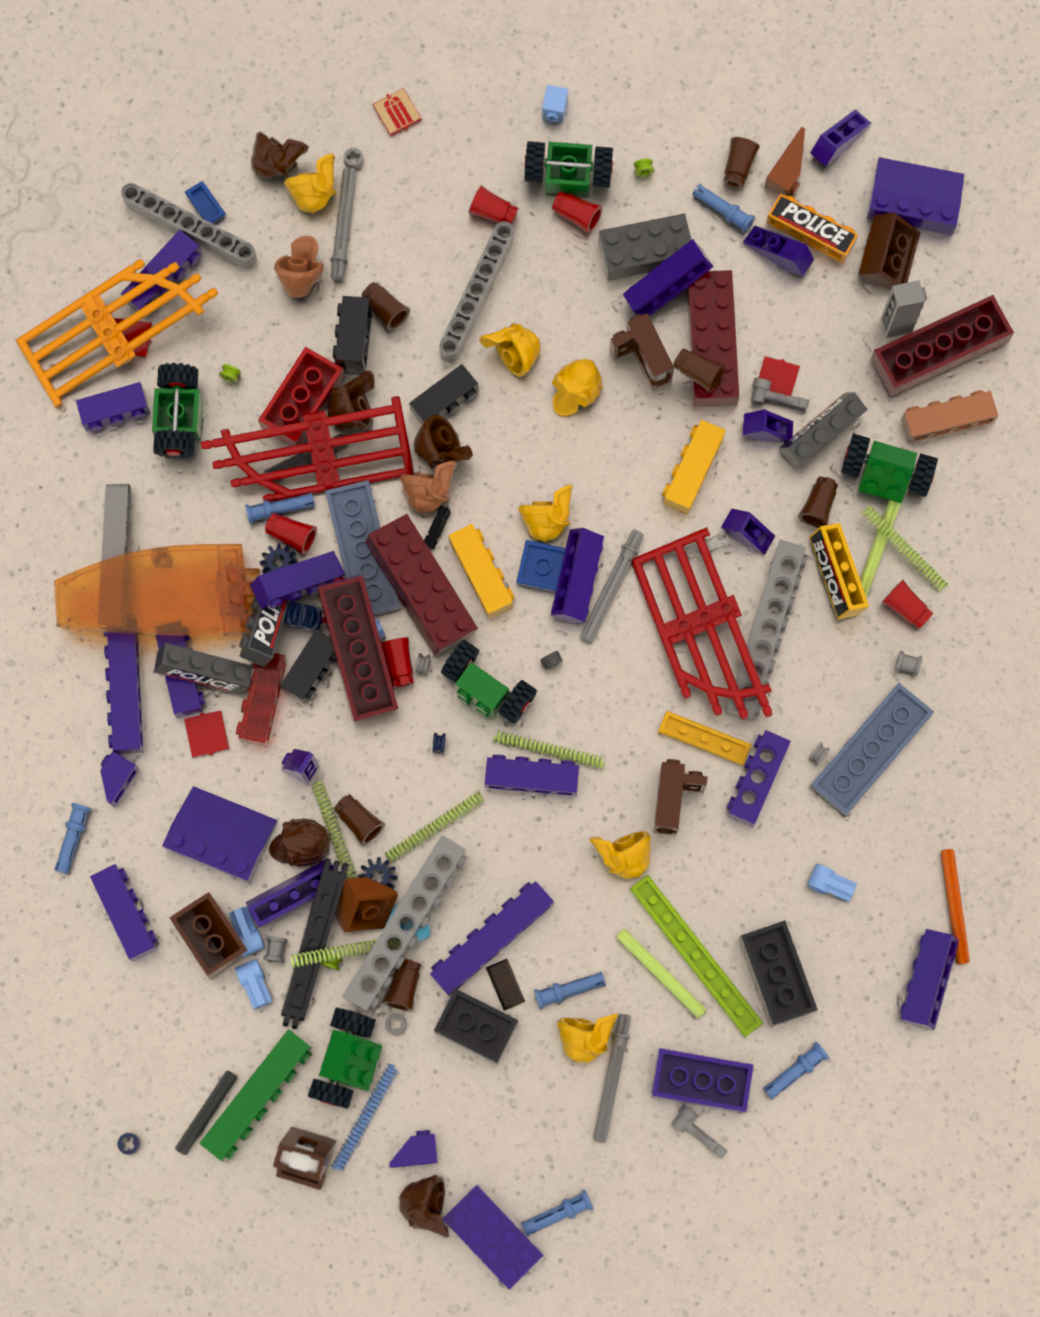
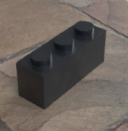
(445, 395)
(309, 668)

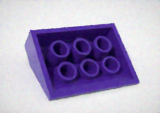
(918, 194)
(220, 834)

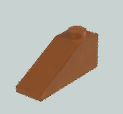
(786, 172)

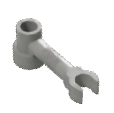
(762, 392)
(685, 1121)

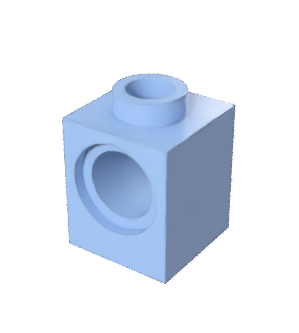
(554, 103)

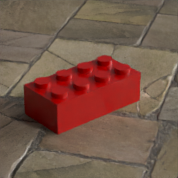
(302, 392)

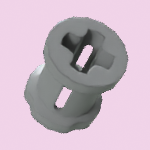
(908, 663)
(275, 949)

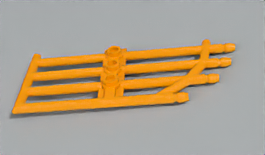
(105, 326)

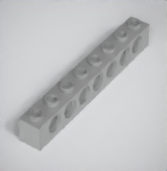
(785, 553)
(443, 850)

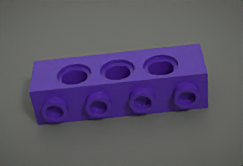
(777, 748)

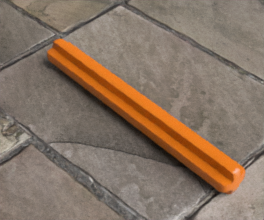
(955, 905)

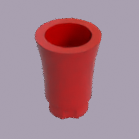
(492, 207)
(578, 211)
(291, 532)
(908, 605)
(398, 661)

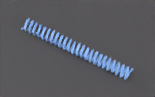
(364, 1117)

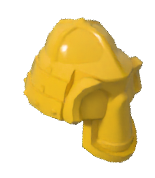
(313, 190)
(516, 347)
(576, 385)
(548, 518)
(627, 855)
(583, 1038)

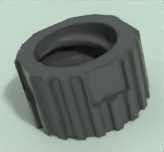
(551, 660)

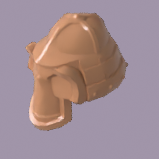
(301, 269)
(428, 491)

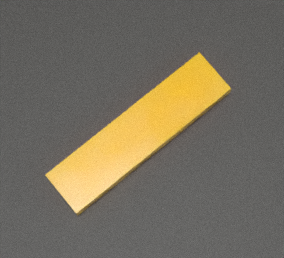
(704, 738)

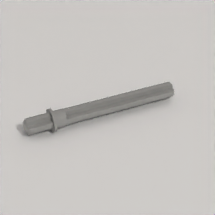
(343, 222)
(604, 601)
(618, 1046)

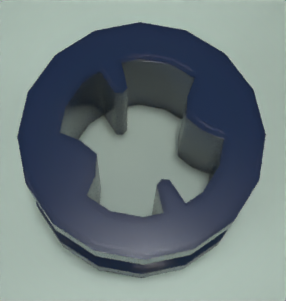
(439, 743)
(121, 1144)

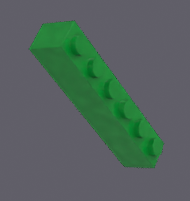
(256, 1095)

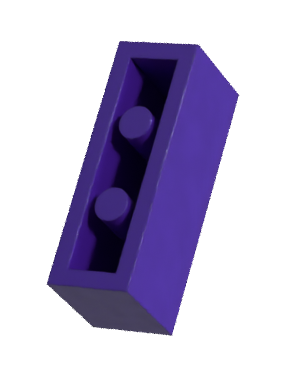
(113, 407)

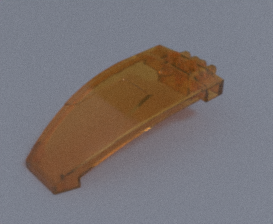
(159, 592)

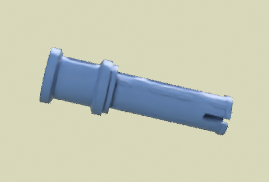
(731, 213)
(265, 509)
(74, 828)
(558, 993)
(804, 1064)
(567, 1209)

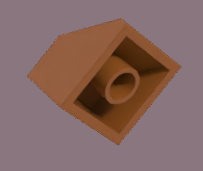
(364, 904)

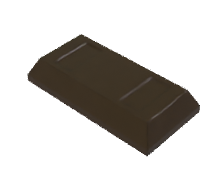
(505, 984)

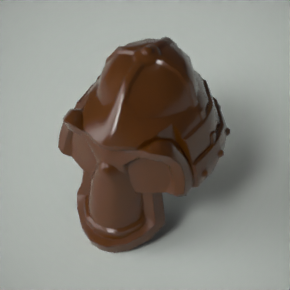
(273, 158)
(351, 399)
(439, 442)
(300, 843)
(423, 1204)

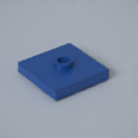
(540, 566)

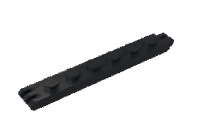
(313, 939)

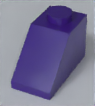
(767, 427)
(748, 530)
(116, 776)
(417, 1151)

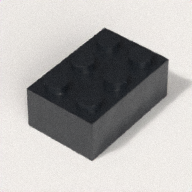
(353, 334)
(476, 1026)

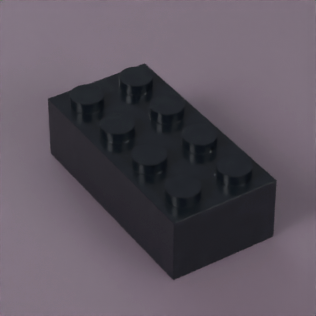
(778, 973)

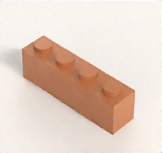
(949, 416)

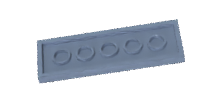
(353, 519)
(872, 749)

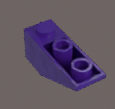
(780, 250)

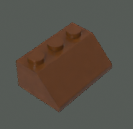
(889, 251)
(208, 935)

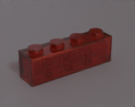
(261, 702)

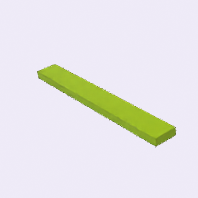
(696, 956)

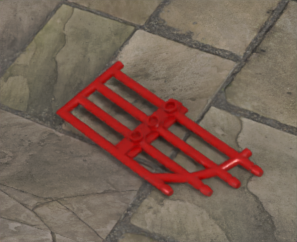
(321, 451)
(698, 621)

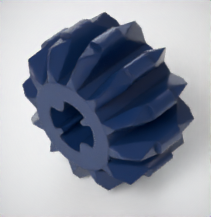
(270, 559)
(303, 616)
(381, 869)

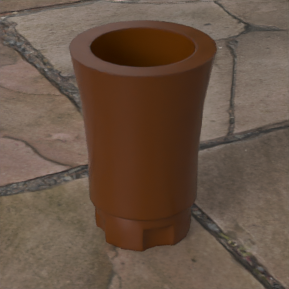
(739, 161)
(386, 306)
(699, 369)
(819, 503)
(359, 819)
(403, 986)

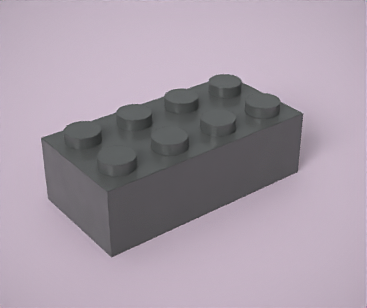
(641, 245)

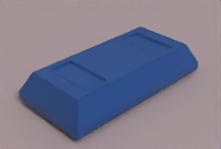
(205, 202)

